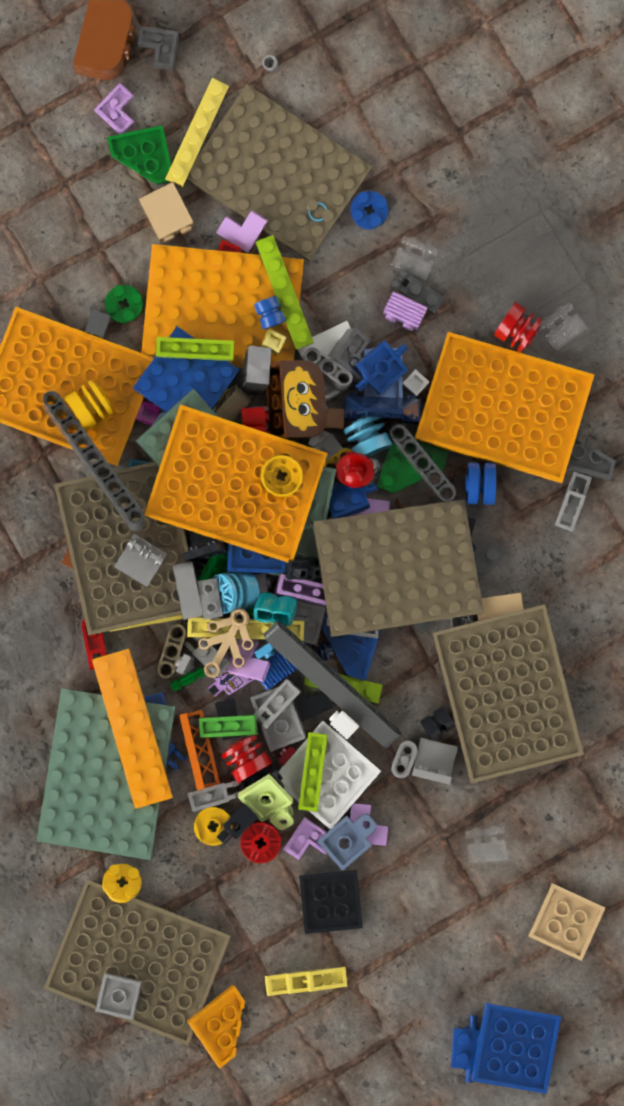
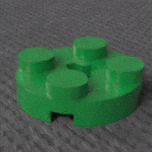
(122, 293)

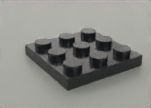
(331, 901)

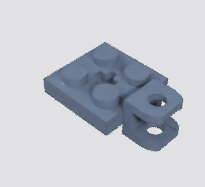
(355, 832)

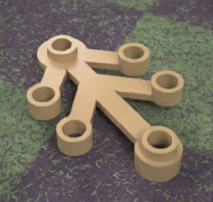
(227, 639)

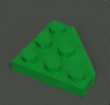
(143, 152)
(399, 473)

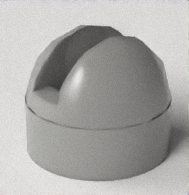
(267, 63)

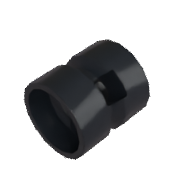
(437, 723)

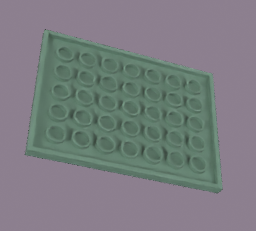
(86, 785)

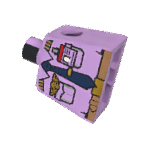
(228, 682)

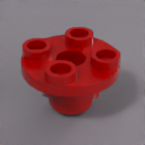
(354, 469)

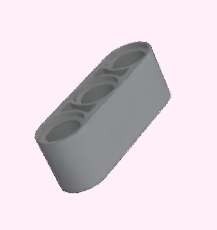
(337, 370)
(187, 590)

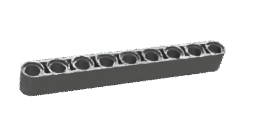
(96, 468)
(332, 684)

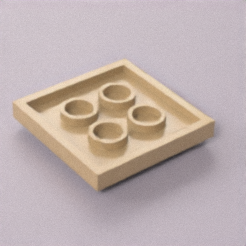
(566, 922)

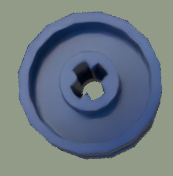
(480, 483)

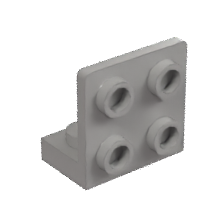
(434, 761)

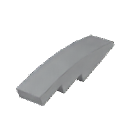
(573, 501)

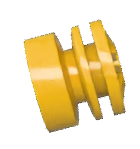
(89, 404)
(291, 481)

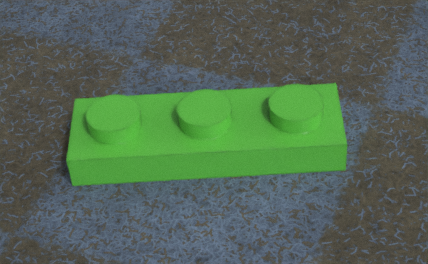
(228, 726)

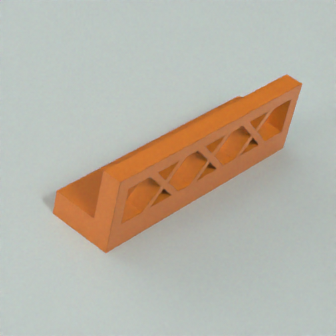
(191, 747)

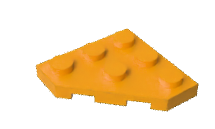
(220, 1025)

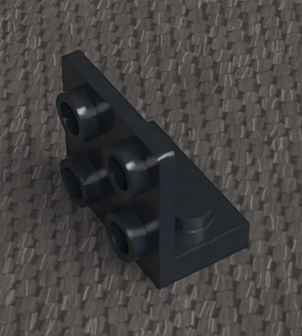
(203, 547)

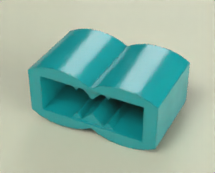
(273, 608)

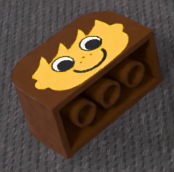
(296, 400)

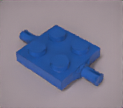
(381, 367)
(348, 500)
(464, 1047)

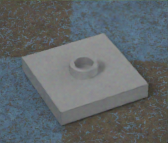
(118, 996)

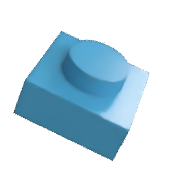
(266, 651)

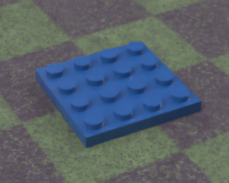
(172, 378)
(515, 1048)

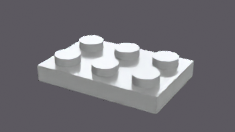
(285, 729)

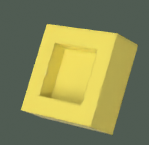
(274, 341)

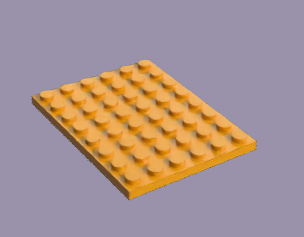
(212, 298)
(51, 356)
(504, 407)
(216, 490)

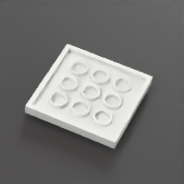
(343, 777)

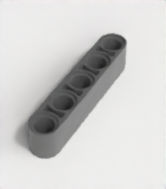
(421, 454)

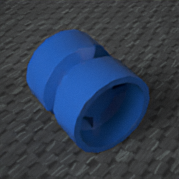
(269, 312)

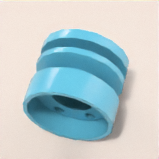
(367, 436)
(237, 591)

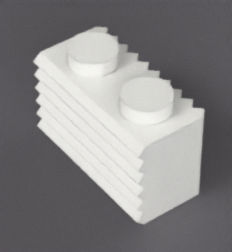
(343, 724)

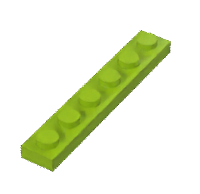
(285, 292)

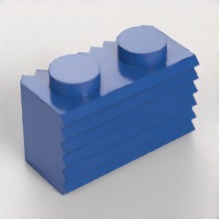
(278, 670)

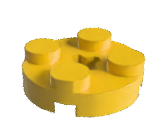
(203, 821)
(129, 890)

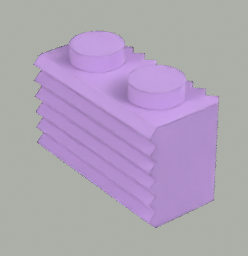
(405, 311)

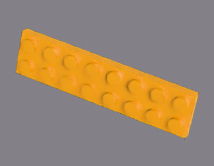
(132, 728)

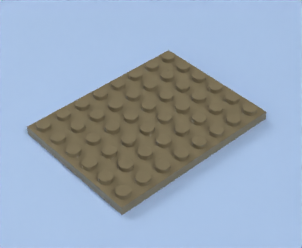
(280, 169)
(97, 540)
(397, 568)
(508, 693)
(143, 943)

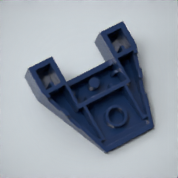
(405, 408)

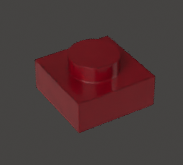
(286, 754)

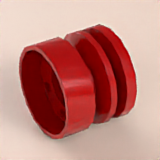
(518, 327)
(246, 758)
(270, 836)

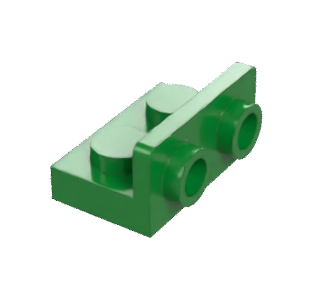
(214, 566)

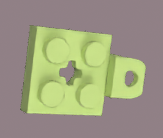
(276, 808)

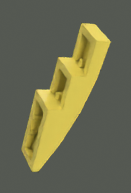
(306, 981)

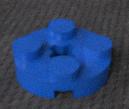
(368, 199)

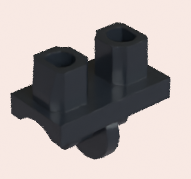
(303, 568)

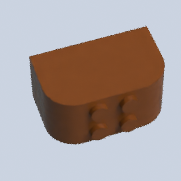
(105, 39)

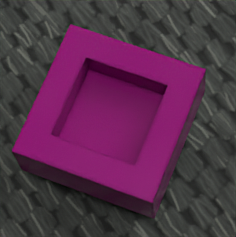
(147, 413)

